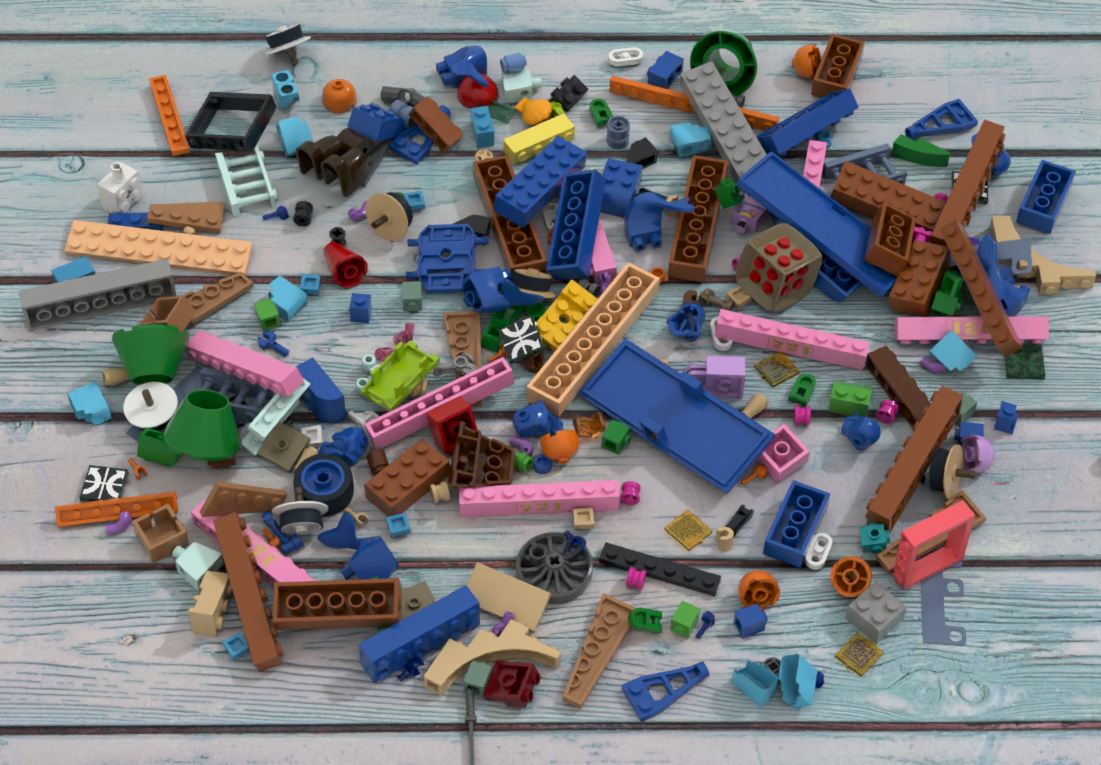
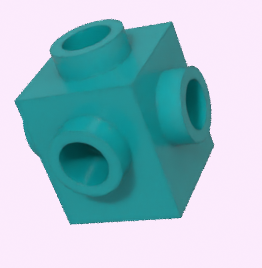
(874, 538)

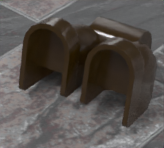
(336, 158)

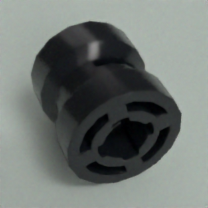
(303, 213)

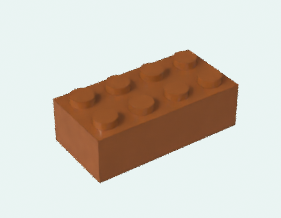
(837, 65)
(890, 239)
(920, 279)
(407, 478)

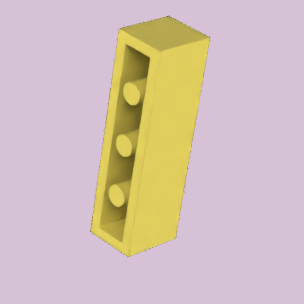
(535, 139)

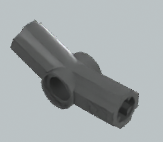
(391, 94)

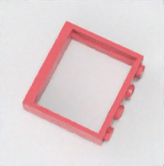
(955, 520)

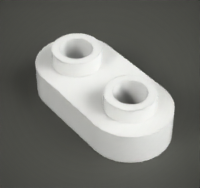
(625, 56)
(549, 215)
(717, 342)
(817, 552)

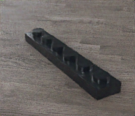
(660, 569)

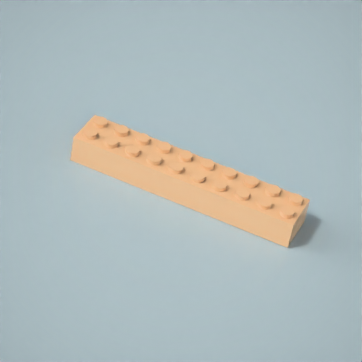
(593, 339)

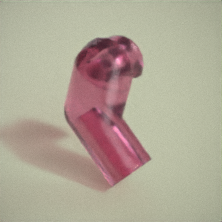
(406, 335)
(383, 353)

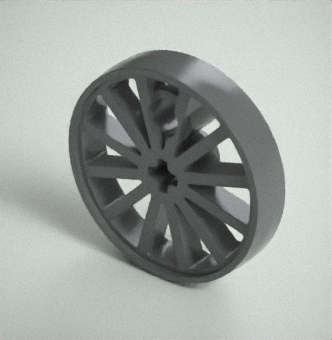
(554, 566)

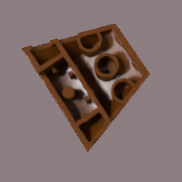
(479, 460)

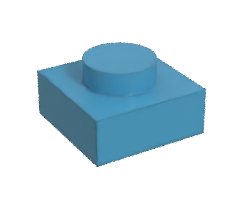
(415, 200)
(310, 284)
(398, 525)
(236, 646)

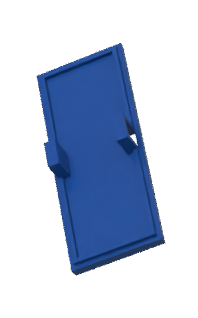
(815, 216)
(682, 415)

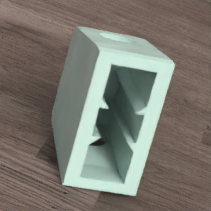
(519, 85)
(194, 562)

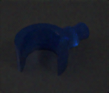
(575, 540)
(411, 668)

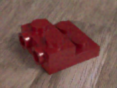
(512, 683)

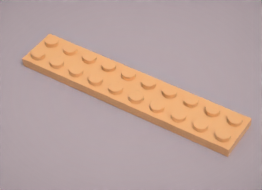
(149, 245)

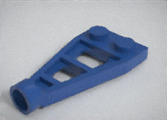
(955, 109)
(410, 150)
(643, 702)

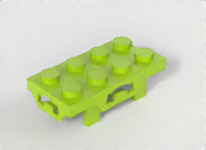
(400, 377)

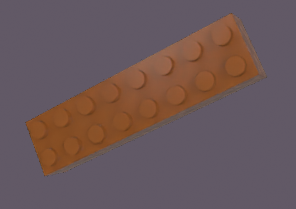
(971, 178)
(697, 228)
(517, 245)
(915, 458)

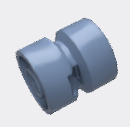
(402, 110)
(618, 132)

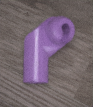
(358, 214)
(605, 281)
(934, 367)
(523, 444)
(123, 523)
(498, 629)

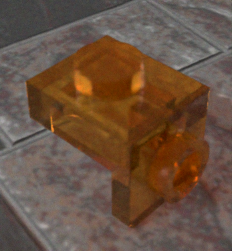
(589, 426)

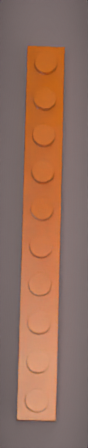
(679, 100)

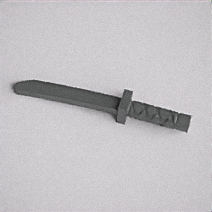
(470, 719)

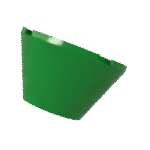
(707, 50)
(151, 352)
(203, 427)

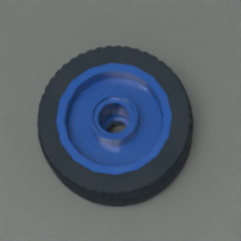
(325, 480)

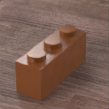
(436, 124)

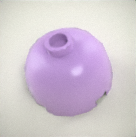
(977, 453)

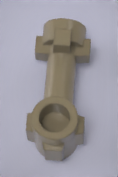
(707, 296)

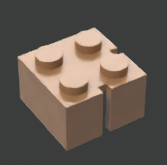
(170, 311)
(162, 538)

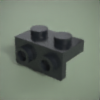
(569, 93)

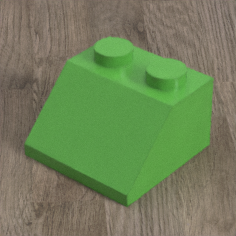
(850, 398)

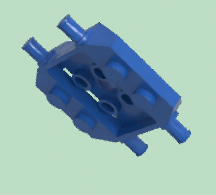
(432, 243)

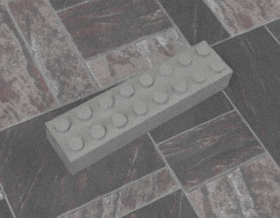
(722, 118)
(96, 294)

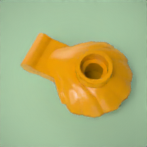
(534, 111)

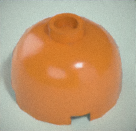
(806, 61)
(339, 96)
(560, 446)
(851, 576)
(758, 588)

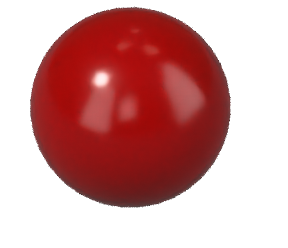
(473, 94)

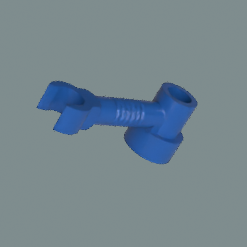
(288, 544)

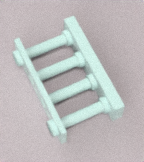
(232, 189)
(276, 410)

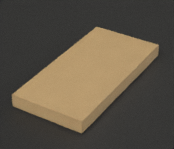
(503, 593)

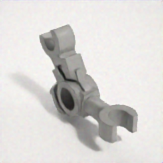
(461, 364)

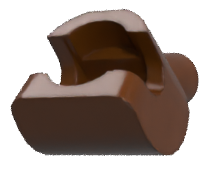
(690, 296)
(532, 363)

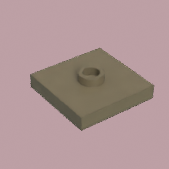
(284, 446)
(415, 599)

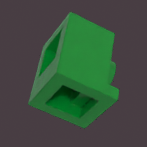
(728, 193)

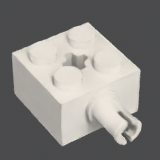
(119, 188)

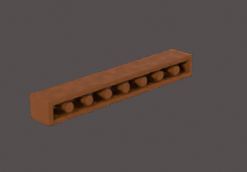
(981, 288)
(247, 591)

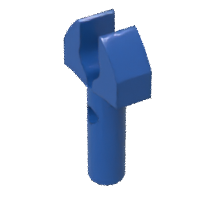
(264, 344)

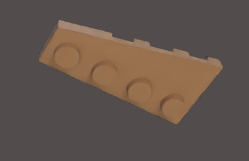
(199, 216)
(218, 295)
(242, 499)

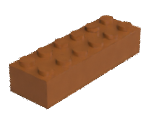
(867, 191)
(337, 604)

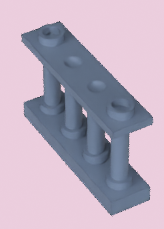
(865, 159)
(229, 383)

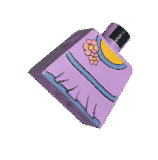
(748, 214)

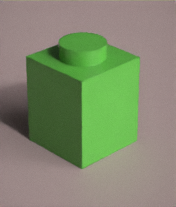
(267, 314)
(685, 619)

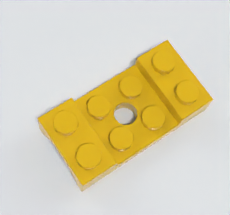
(570, 304)

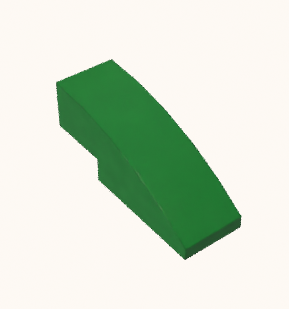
(920, 152)
(952, 283)
(491, 337)

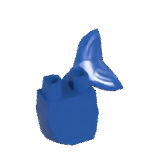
(464, 62)
(644, 218)
(483, 294)
(1009, 295)
(371, 555)

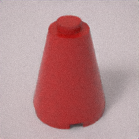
(345, 265)

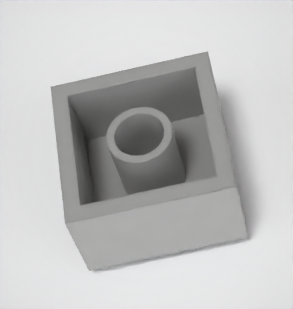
(876, 612)

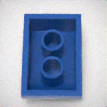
(375, 122)
(620, 186)
(835, 281)
(322, 395)

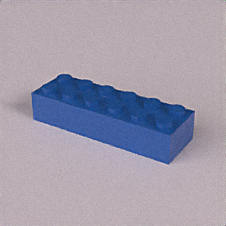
(808, 122)
(539, 181)
(576, 225)
(420, 634)

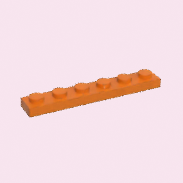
(169, 115)
(111, 508)

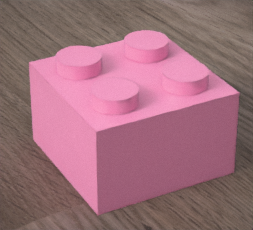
(784, 454)

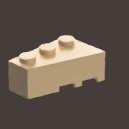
(211, 604)

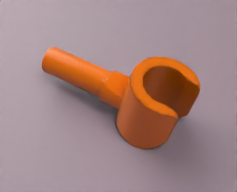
(499, 354)
(138, 469)
(759, 471)
(272, 540)

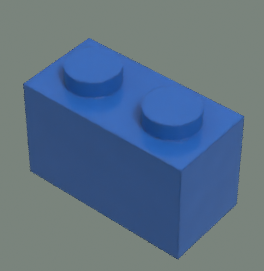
(665, 70)

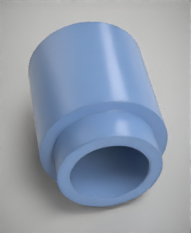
(513, 63)

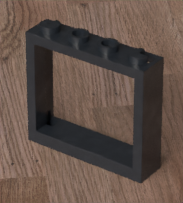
(231, 101)

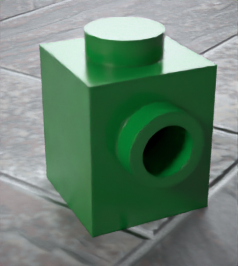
(616, 437)

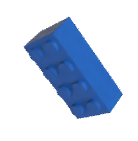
(1045, 196)
(796, 523)

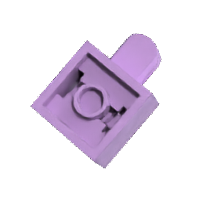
(721, 376)

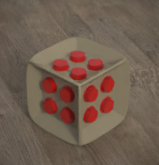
(778, 267)

